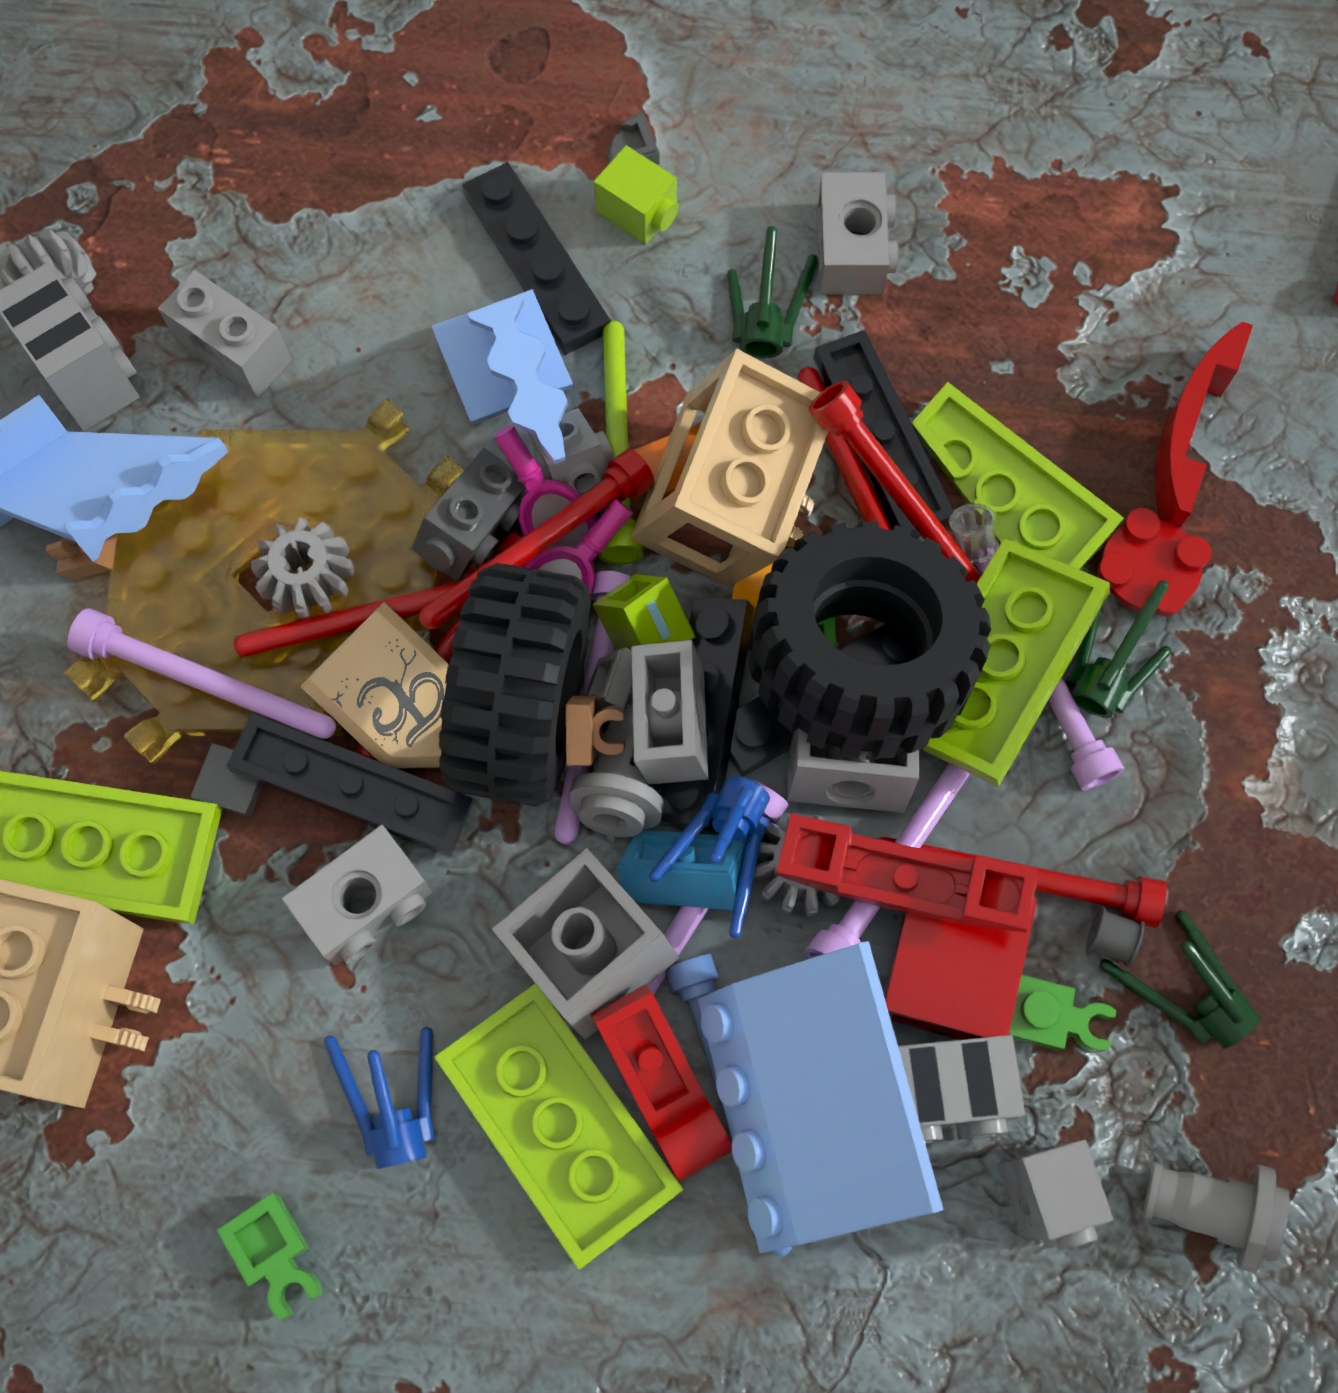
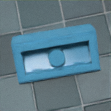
(691, 879)

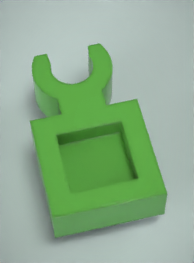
(1047, 1015)
(264, 1247)

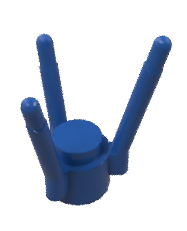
(735, 814)
(395, 1135)

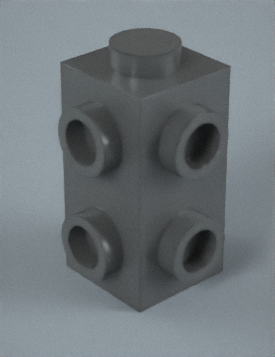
(469, 515)

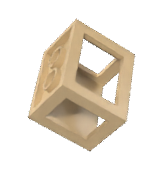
(742, 472)
(61, 991)

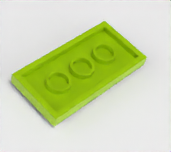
(1037, 624)
(107, 845)
(558, 1125)

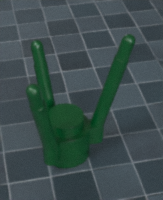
(763, 328)
(1103, 685)
(1221, 1008)

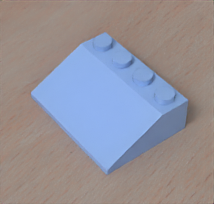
(817, 1101)

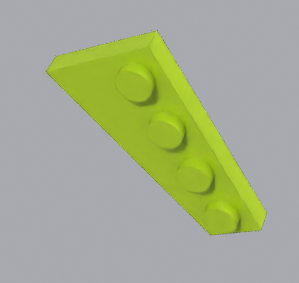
(1027, 492)

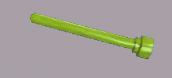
(620, 548)

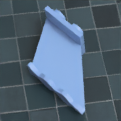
(509, 364)
(92, 481)

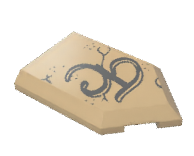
(385, 691)

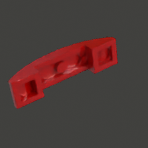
(1175, 475)
(907, 878)

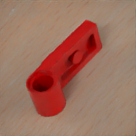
(662, 1082)

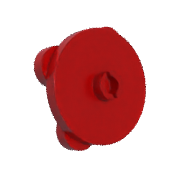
(1149, 552)

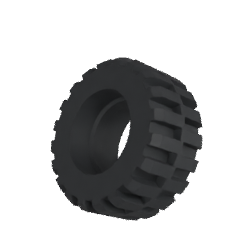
(881, 578)
(510, 683)

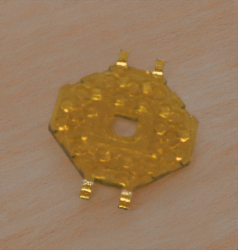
(181, 571)

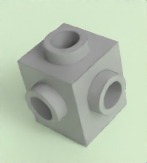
(585, 454)

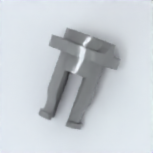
(616, 794)
(1232, 1210)

